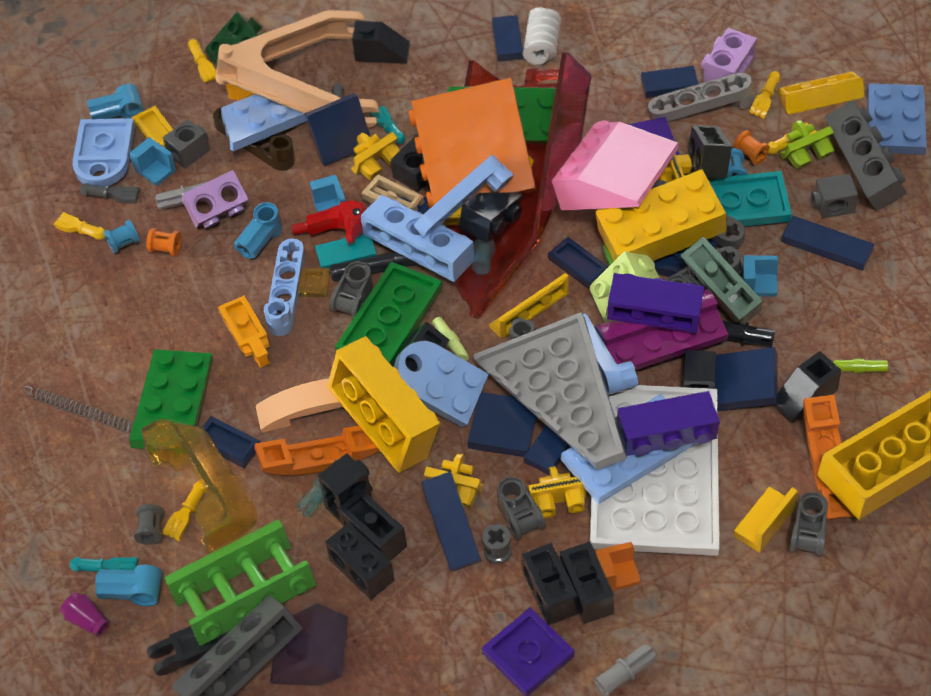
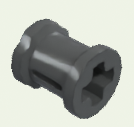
(149, 524)
(496, 544)

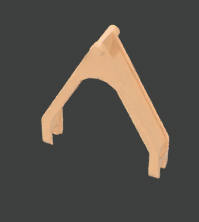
(246, 67)

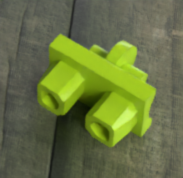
(798, 149)

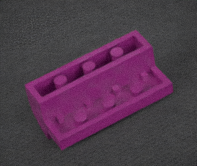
(651, 344)

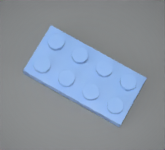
(611, 479)

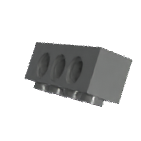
(879, 188)
(240, 652)

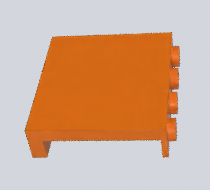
(464, 130)

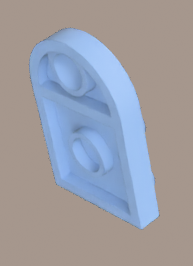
(103, 147)
(442, 380)

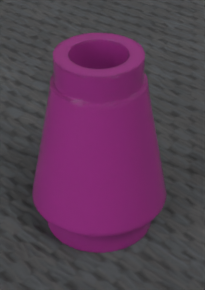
(83, 613)

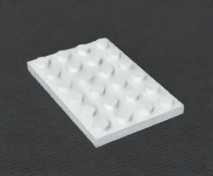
(671, 506)

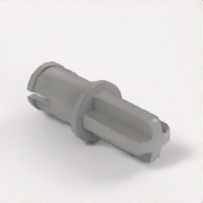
(172, 198)
(625, 669)

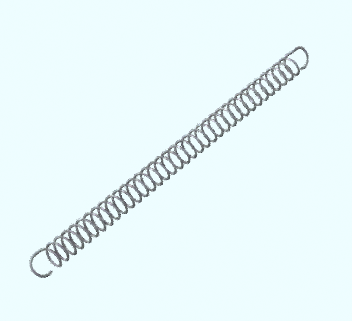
(128, 428)

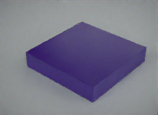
(528, 652)

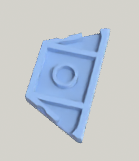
(257, 119)

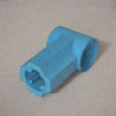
(124, 103)
(263, 227)
(137, 585)

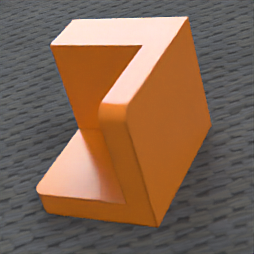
(619, 565)

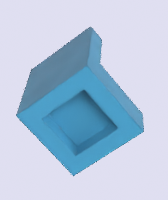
(153, 161)
(326, 193)
(761, 274)

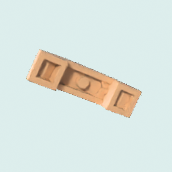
(294, 403)

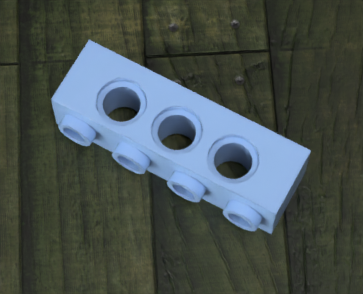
(440, 251)

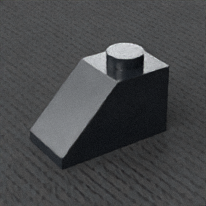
(379, 43)
(374, 524)

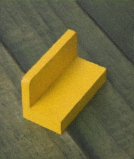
(766, 518)

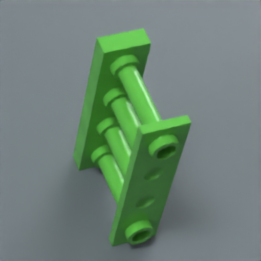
(229, 562)

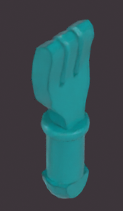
(385, 120)
(117, 563)

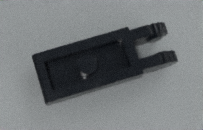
(186, 651)

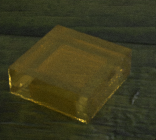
(314, 282)

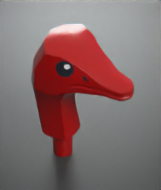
(343, 216)

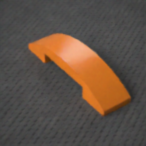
(822, 435)
(314, 455)

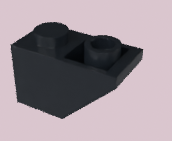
(490, 214)
(812, 378)

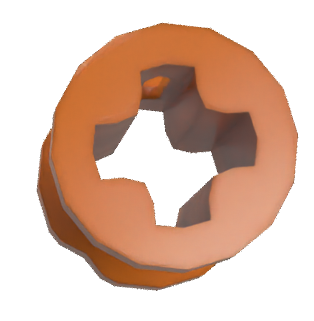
(751, 147)
(164, 242)

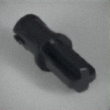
(749, 334)

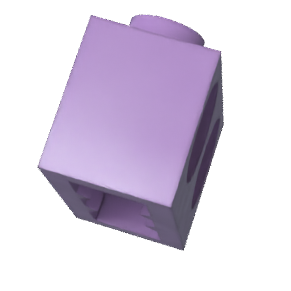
(730, 55)
(211, 193)

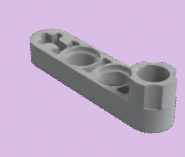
(739, 94)

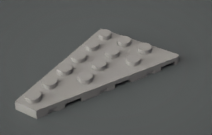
(561, 384)

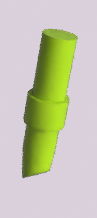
(859, 365)

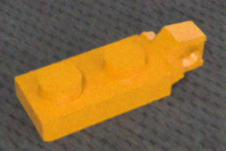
(246, 329)

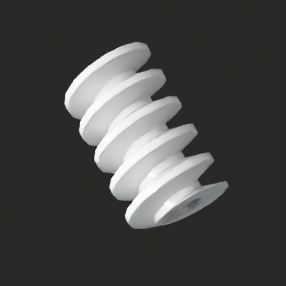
(541, 36)

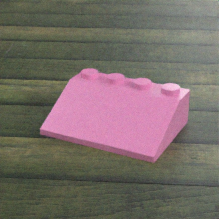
(612, 167)

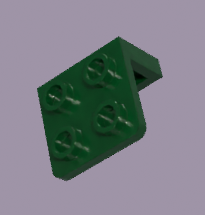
(235, 31)

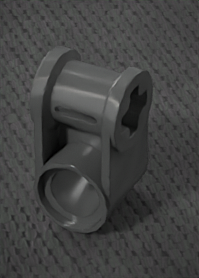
(350, 293)
(520, 512)
(809, 528)

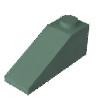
(723, 282)

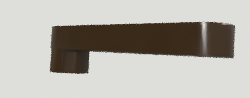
(278, 153)

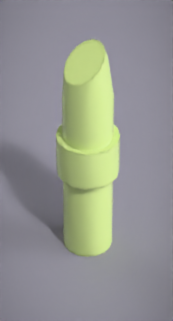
(454, 343)

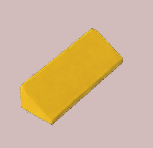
(821, 92)
(532, 306)

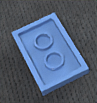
(899, 116)

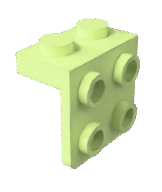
(626, 263)

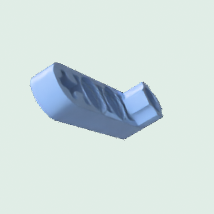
(488, 172)
(283, 324)
(616, 376)

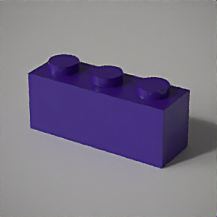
(655, 302)
(668, 423)

